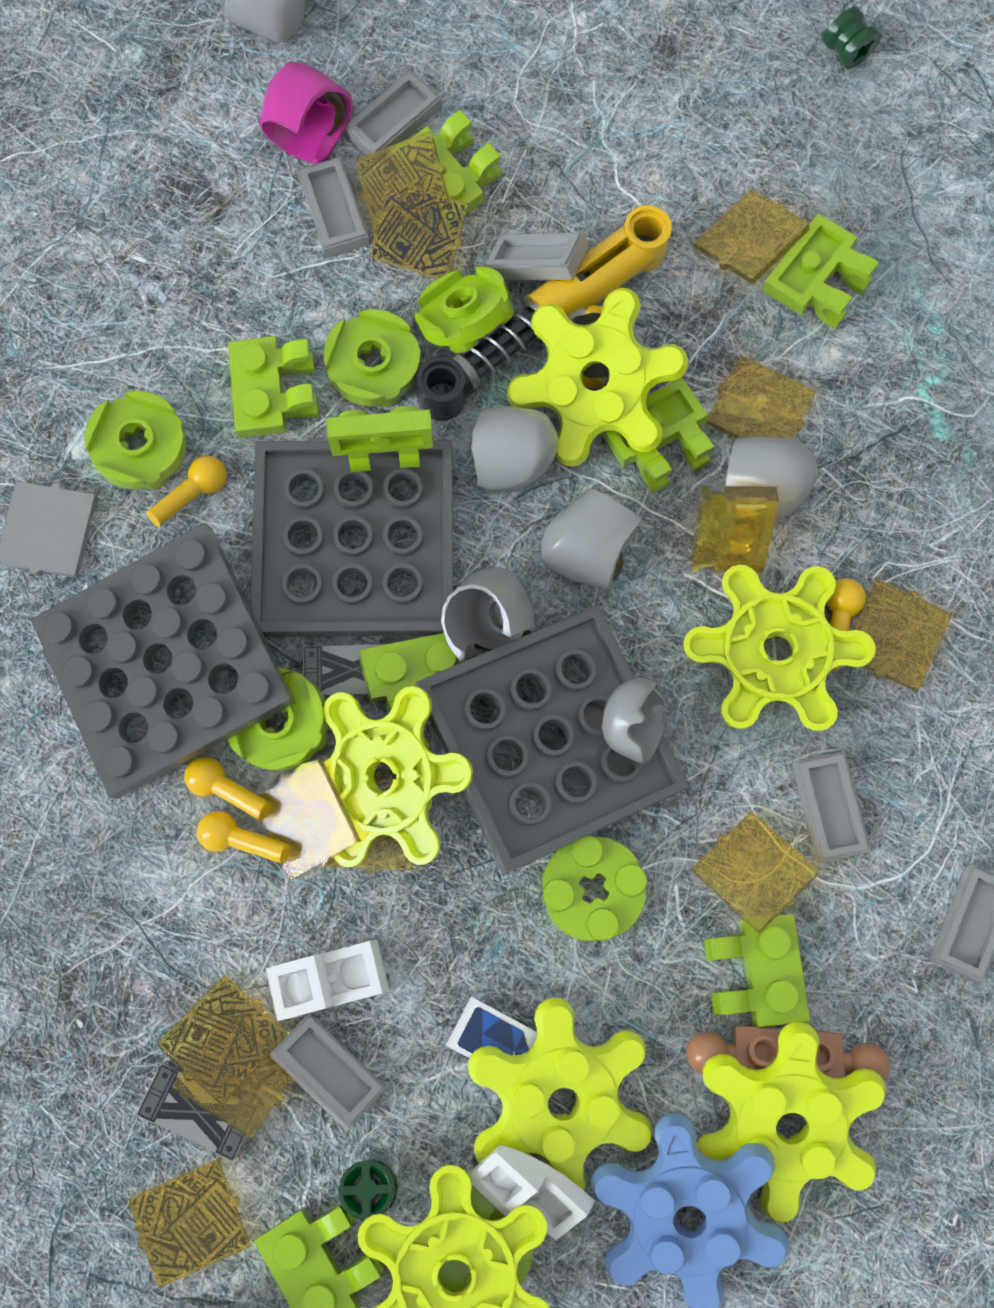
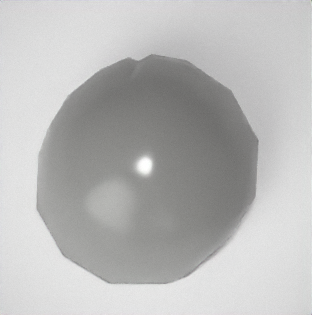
(629, 719)

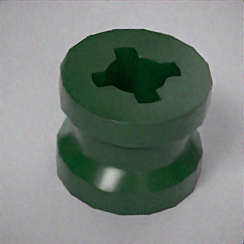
(851, 37)
(358, 1188)

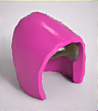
(305, 112)

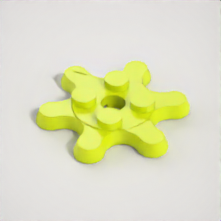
(622, 401)
(789, 615)
(402, 746)
(556, 1063)
(799, 1087)
(455, 1233)

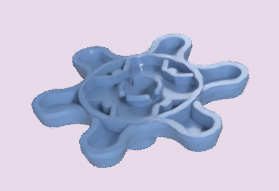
(684, 1179)

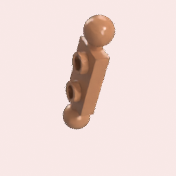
(759, 1047)

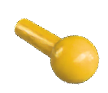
(205, 476)
(846, 602)
(207, 777)
(220, 831)

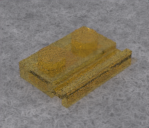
(734, 527)

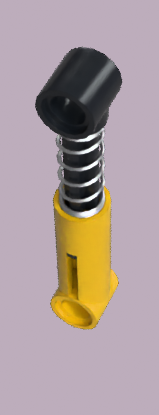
(600, 272)

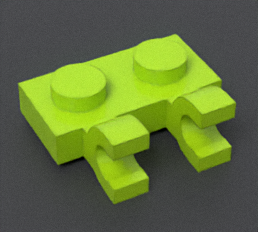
(466, 182)
(808, 266)
(258, 386)
(680, 420)
(360, 433)
(402, 664)
(772, 973)
(305, 1266)

